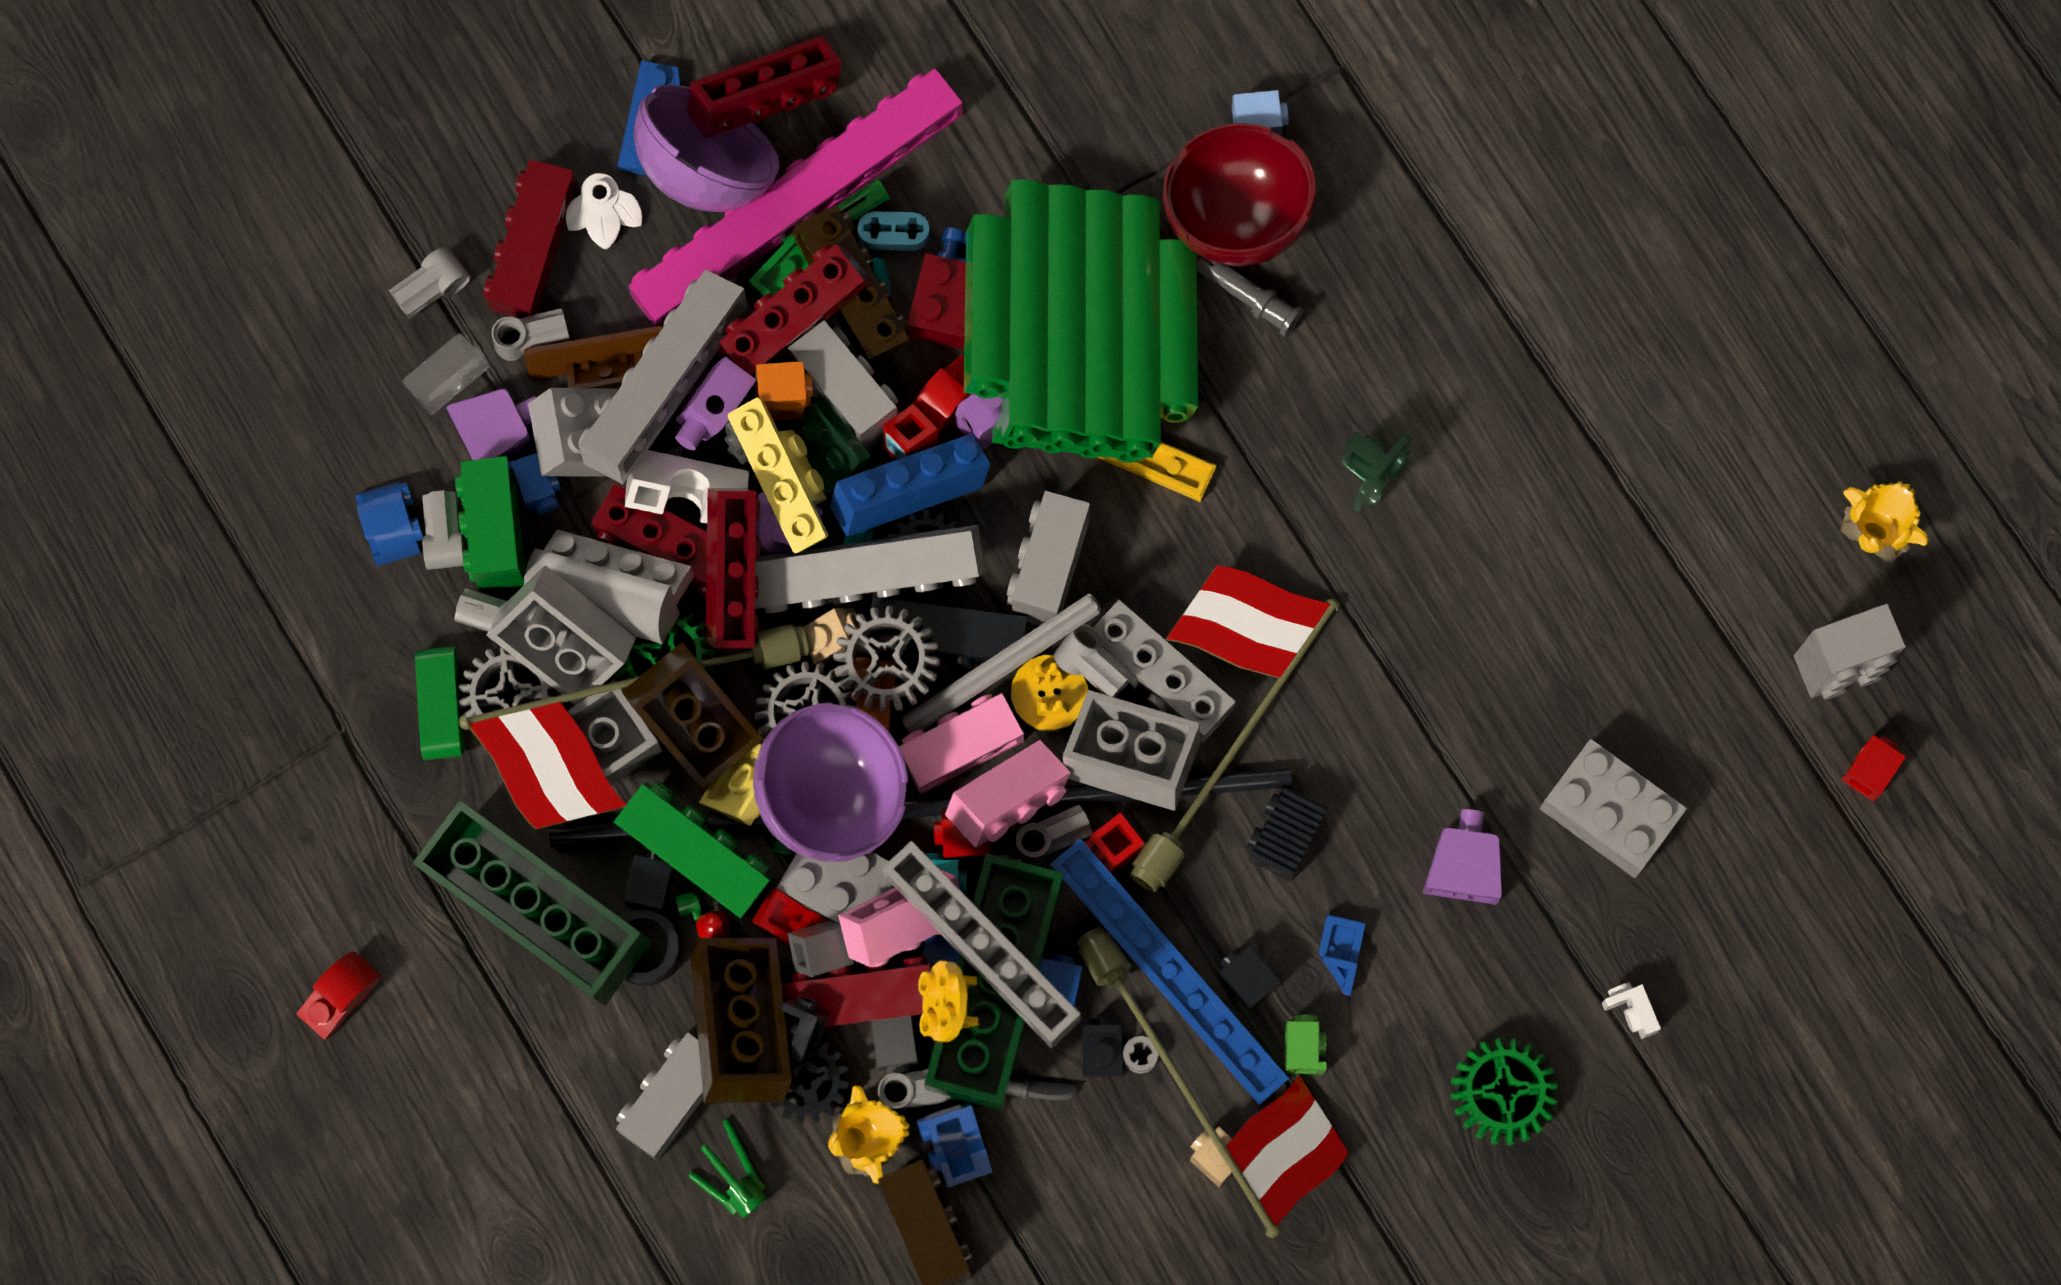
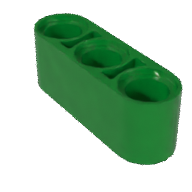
(438, 703)

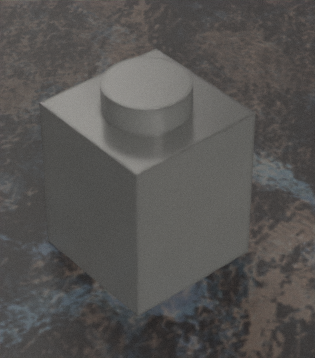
(819, 949)
(894, 1044)

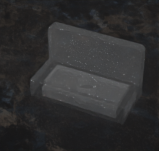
(446, 373)

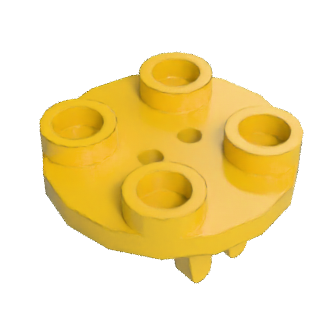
(1052, 710)
(945, 1001)

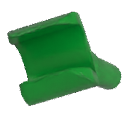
(689, 904)

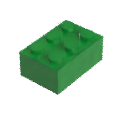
(491, 524)

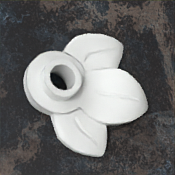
(603, 215)

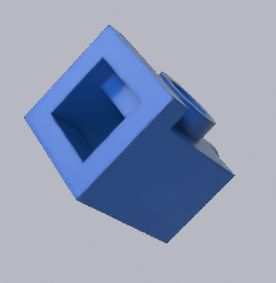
(536, 489)

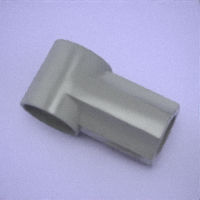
(439, 276)
(533, 332)
(443, 537)
(477, 609)
(1084, 655)
(1055, 833)
(916, 1093)

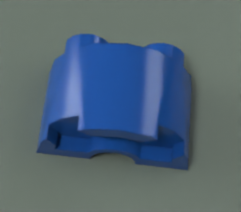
(388, 522)
(956, 1144)

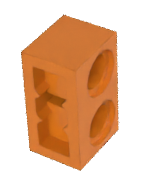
(784, 389)

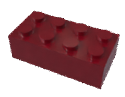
(939, 303)

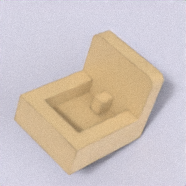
(825, 630)

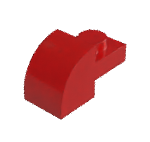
(942, 395)
(1115, 843)
(783, 915)
(338, 993)

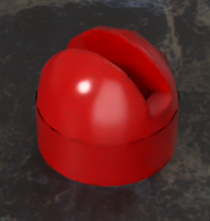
(713, 925)

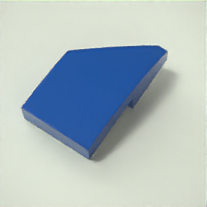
(1341, 949)

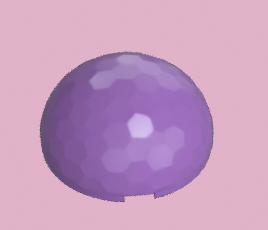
(698, 171)
(830, 782)

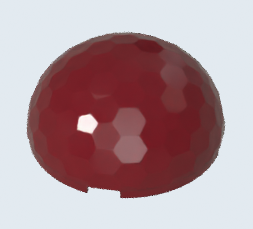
(1239, 194)

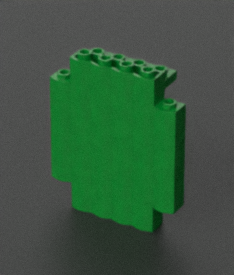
(1080, 321)

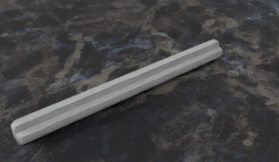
(1002, 664)

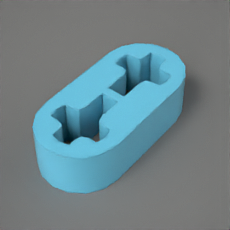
(894, 222)

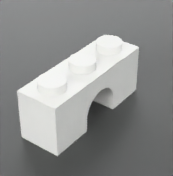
(668, 476)

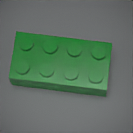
(693, 848)

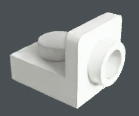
(1640, 1012)

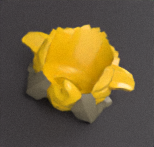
(1883, 519)
(866, 1135)

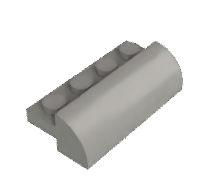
(624, 583)

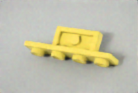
(782, 473)

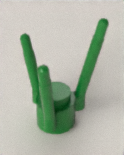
(744, 1195)

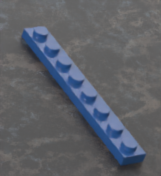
(1169, 971)

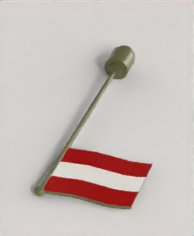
(1256, 631)
(549, 757)
(1279, 1150)

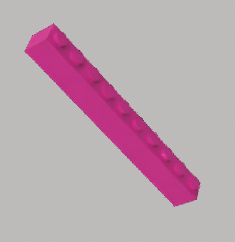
(805, 190)

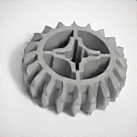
(897, 644)
(805, 678)
(493, 697)

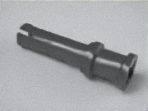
(1263, 302)

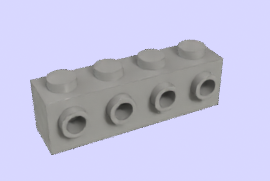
(1162, 671)

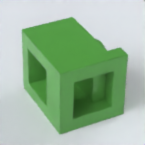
(1304, 1046)

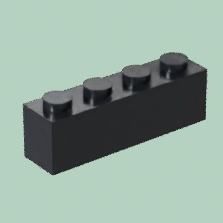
(961, 634)

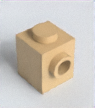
(1209, 1159)

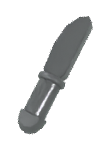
(1041, 1090)

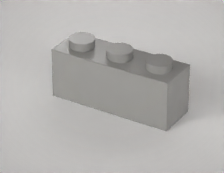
(666, 1099)

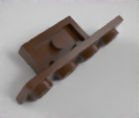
(590, 361)

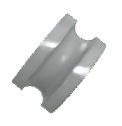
(1129, 1050)

